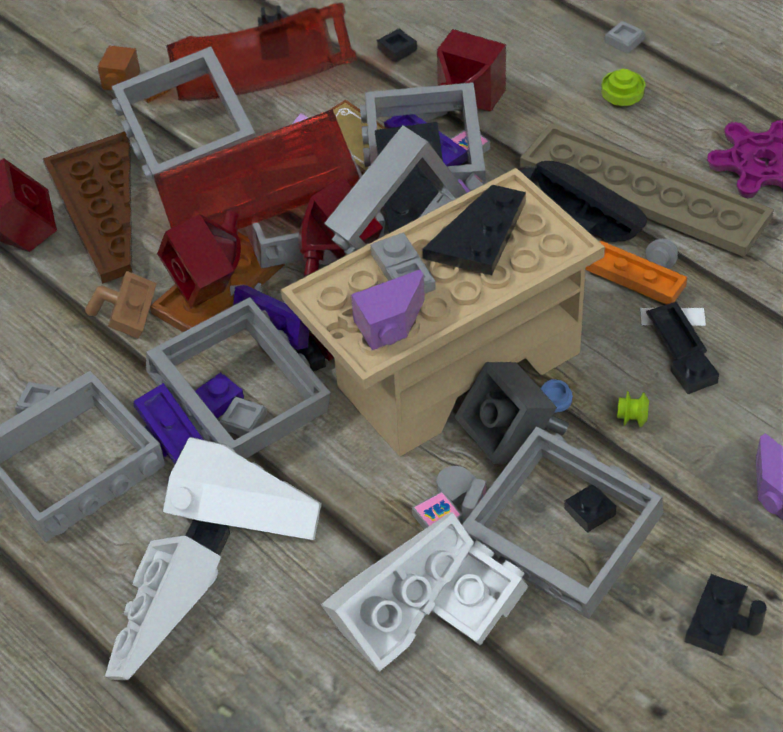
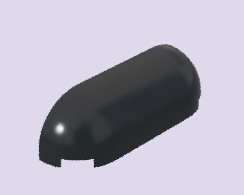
(590, 200)

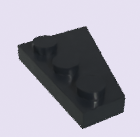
(479, 233)

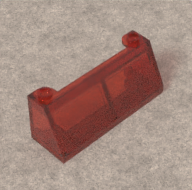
(260, 174)

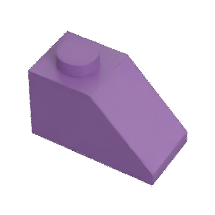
(388, 309)
(770, 475)

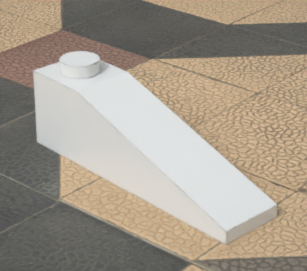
(227, 489)
(169, 584)
(391, 597)

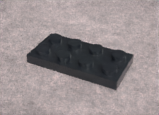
(416, 190)

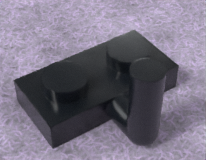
(719, 615)

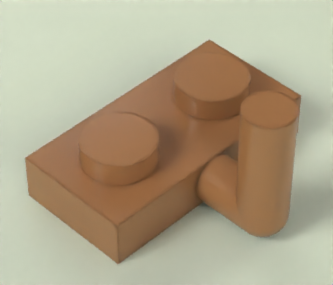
(130, 303)

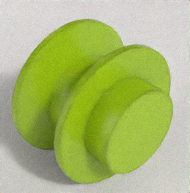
(633, 409)

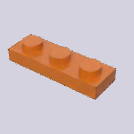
(639, 274)

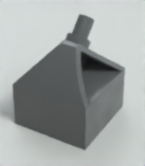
(505, 410)

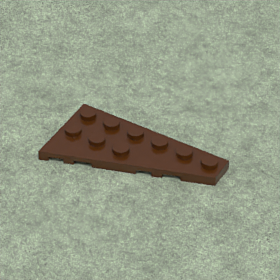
(97, 197)

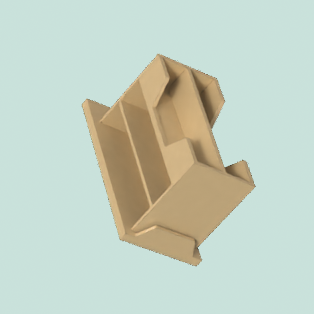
(471, 318)

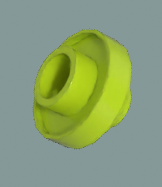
(623, 87)

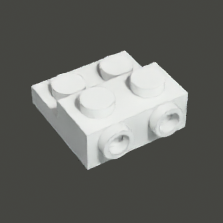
(479, 593)

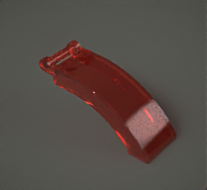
(269, 53)

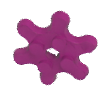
(745, 155)

